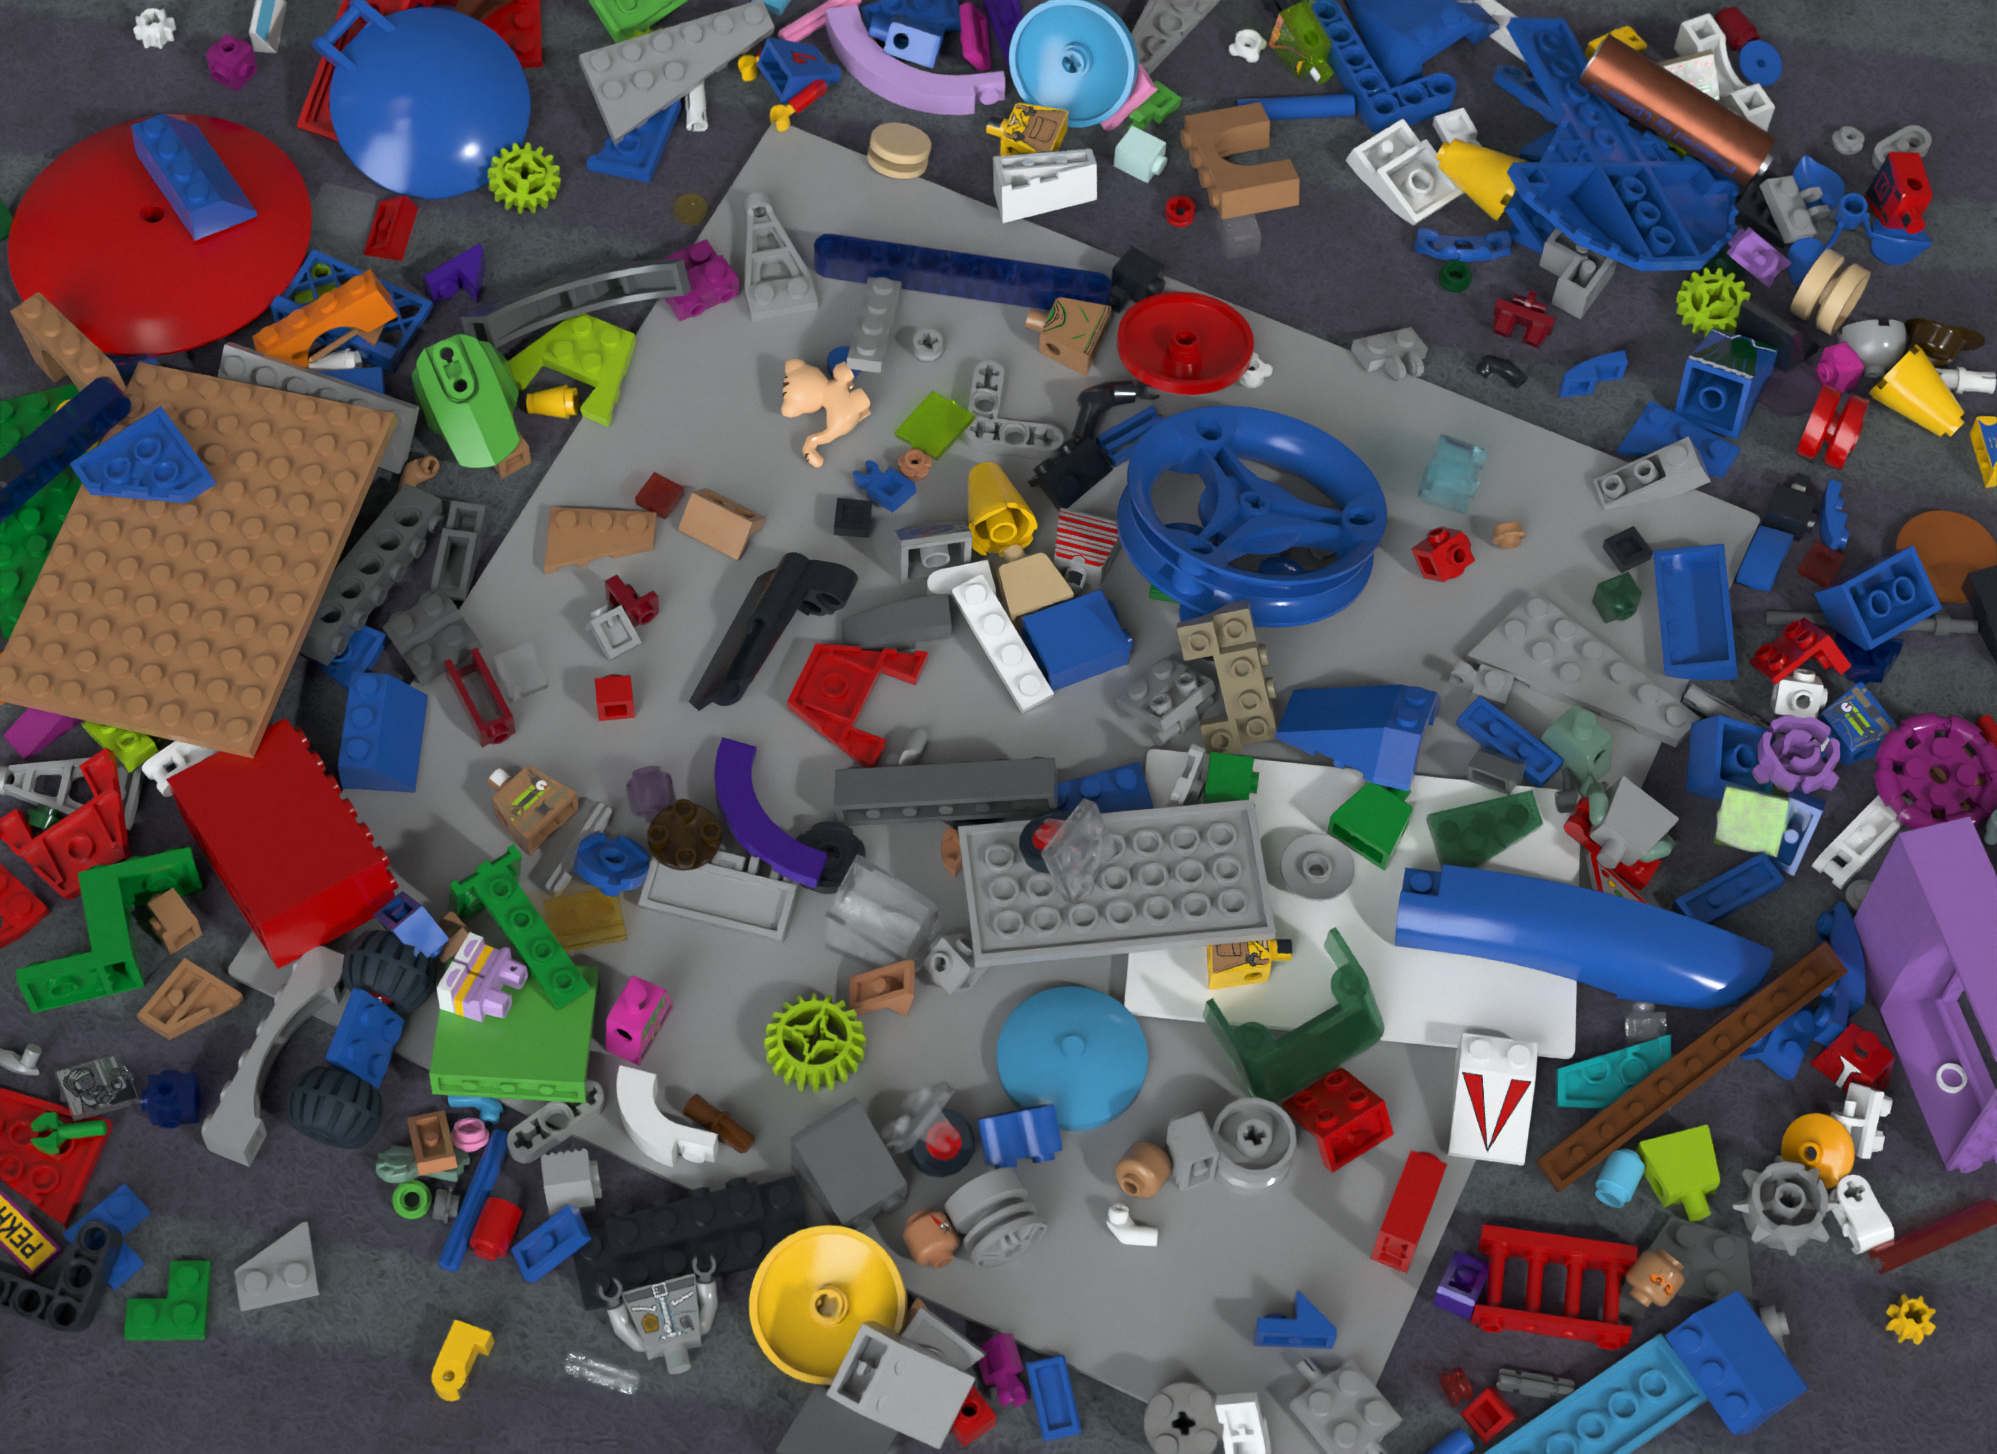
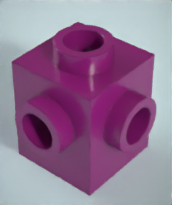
(231, 62)

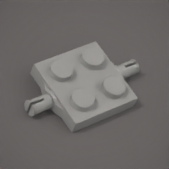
(1344, 1409)

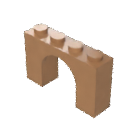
(1233, 187)
(60, 346)

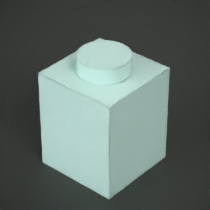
(1140, 154)

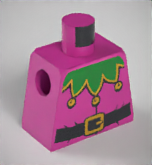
(641, 1013)

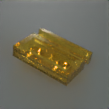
(585, 920)

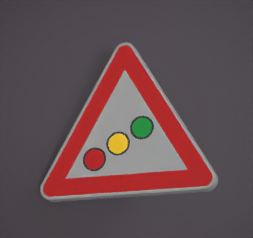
(1608, 881)

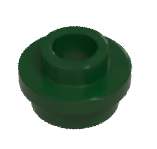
(1455, 268)
(43, 817)

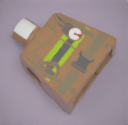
(531, 805)

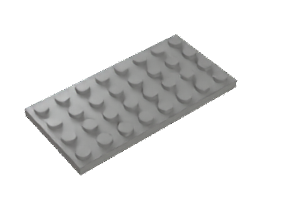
(1171, 885)

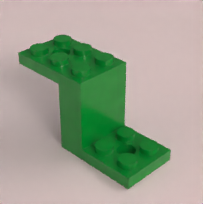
(107, 899)

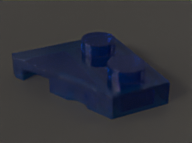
(1870, 664)

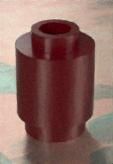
(1736, 28)

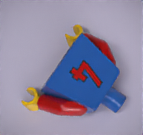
(795, 74)

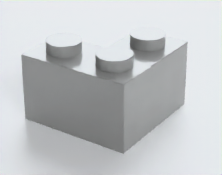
(1580, 272)

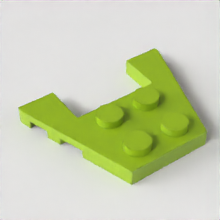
(584, 351)

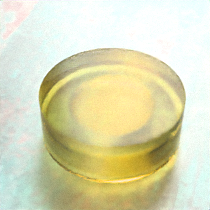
(690, 209)

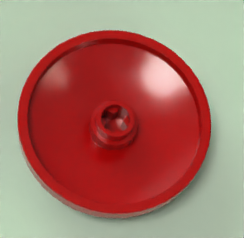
(1185, 343)

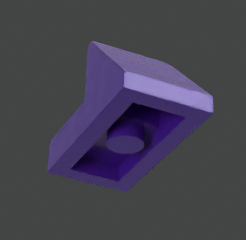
(462, 271)
(1461, 1285)

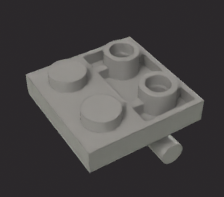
(1168, 698)

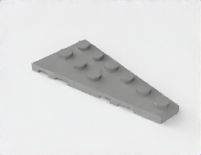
(661, 67)
(1579, 669)

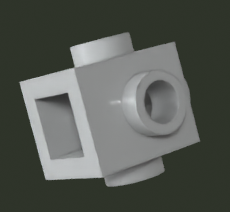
(953, 964)

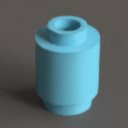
(1619, 1178)

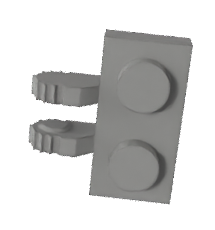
(1790, 209)
(1393, 351)

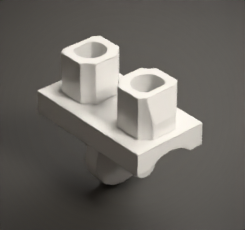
(1861, 1118)

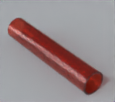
(1936, 1235)

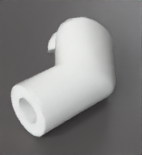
(1126, 1230)

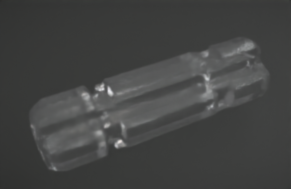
(602, 1372)

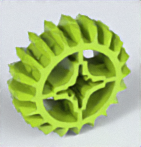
(789, 1031)

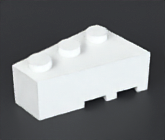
(1043, 182)

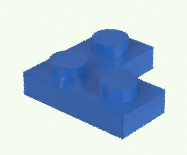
(125, 1212)

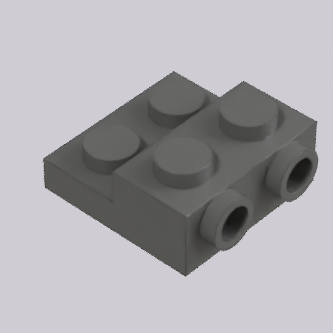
(431, 635)

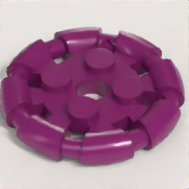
(1939, 753)

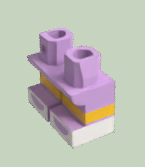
(476, 979)

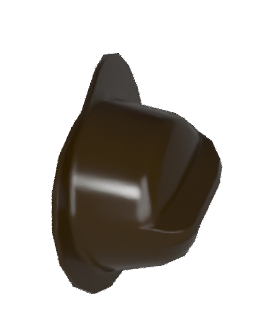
(1941, 341)

